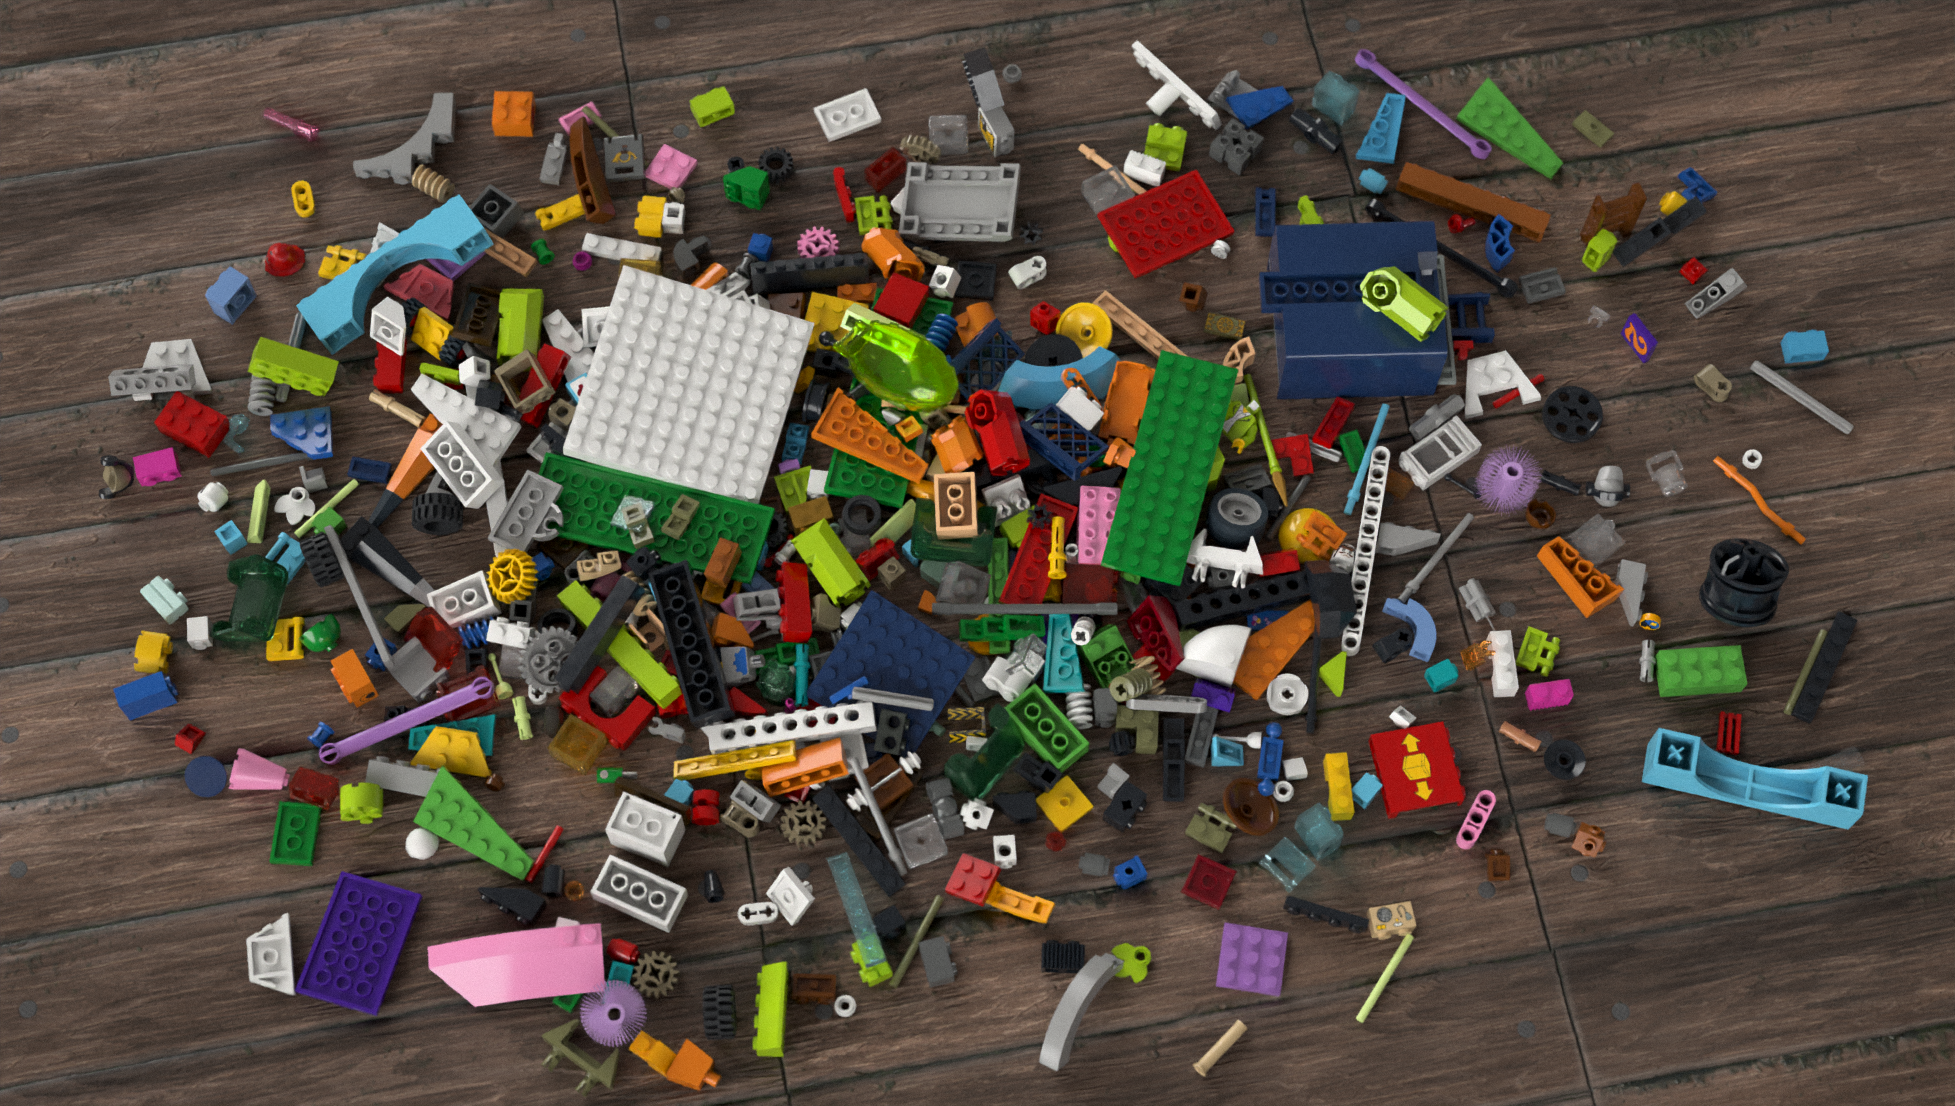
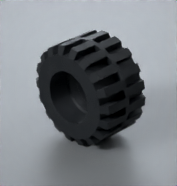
(437, 513)
(321, 559)
(719, 1012)

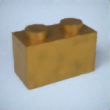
(809, 513)

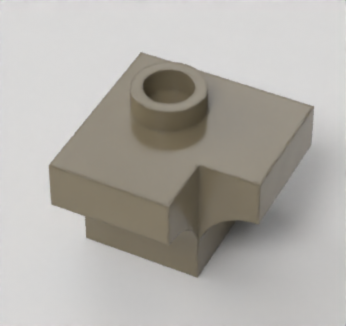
(823, 614)

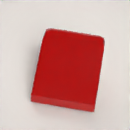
(189, 738)
(799, 794)

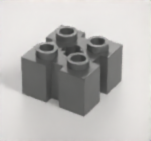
(1236, 146)

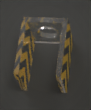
(965, 714)

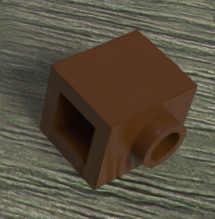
(1193, 297)

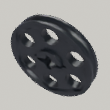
(1576, 421)

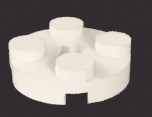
(1280, 703)

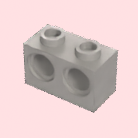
(756, 603)
(755, 801)

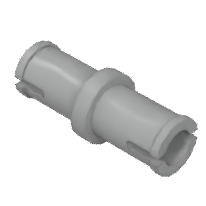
(1647, 660)

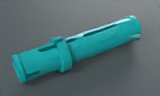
(801, 666)

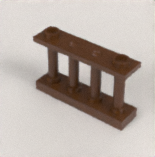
(1614, 215)

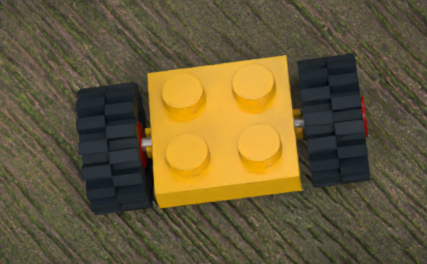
(433, 333)

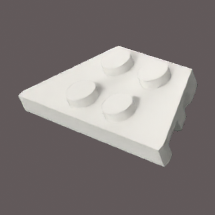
(272, 956)

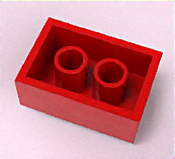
(192, 424)

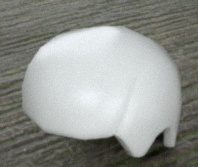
(421, 843)

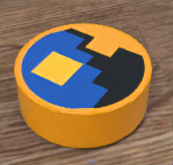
(1650, 621)

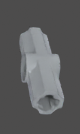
(1437, 417)

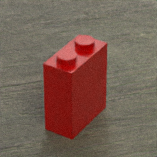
(902, 300)

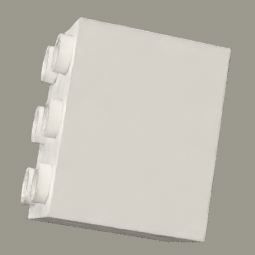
(645, 829)

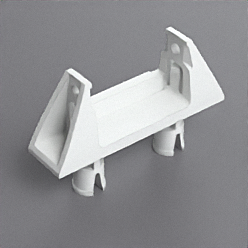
(1224, 558)

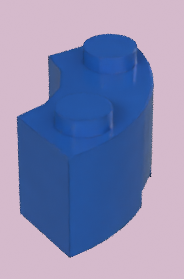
(1497, 243)

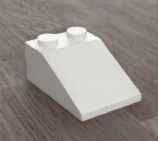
(465, 601)

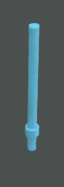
(1354, 494)

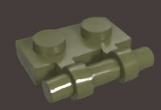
(1209, 833)

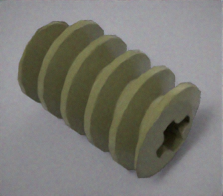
(1131, 685)

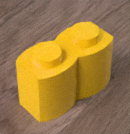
(650, 216)

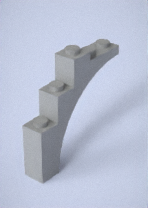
(419, 149)

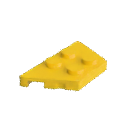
(455, 750)

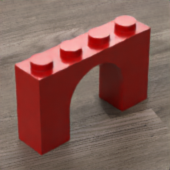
(619, 730)

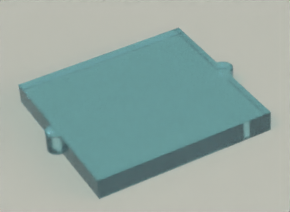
(618, 519)

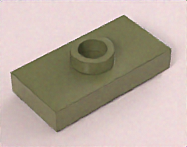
(1593, 129)

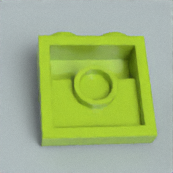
(1166, 145)

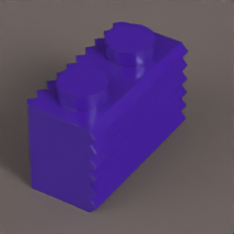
(1216, 695)

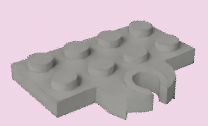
(529, 514)

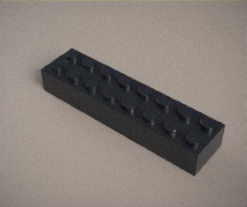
(691, 644)

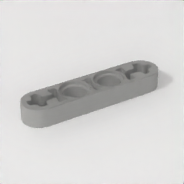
(1168, 703)

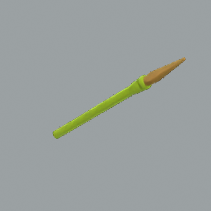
(1275, 469)

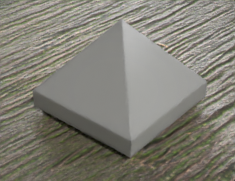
(893, 416)

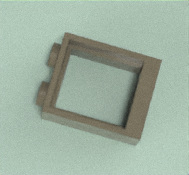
(516, 366)

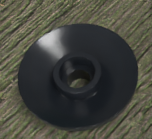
(1570, 753)

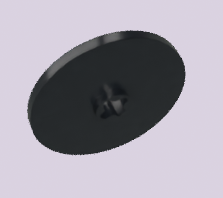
(1052, 348)

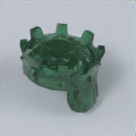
(777, 683)

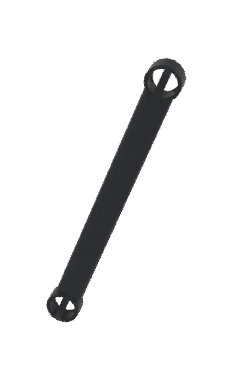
(1503, 285)

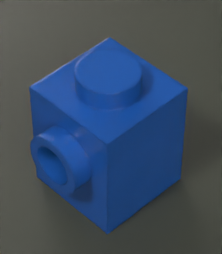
(761, 247)

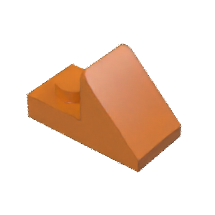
(1119, 453)

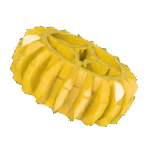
(512, 575)

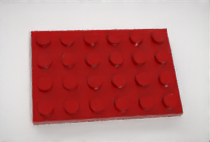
(1165, 224)

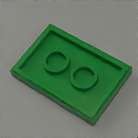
(295, 834)

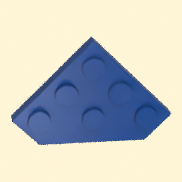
(306, 431)

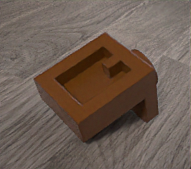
(1498, 865)

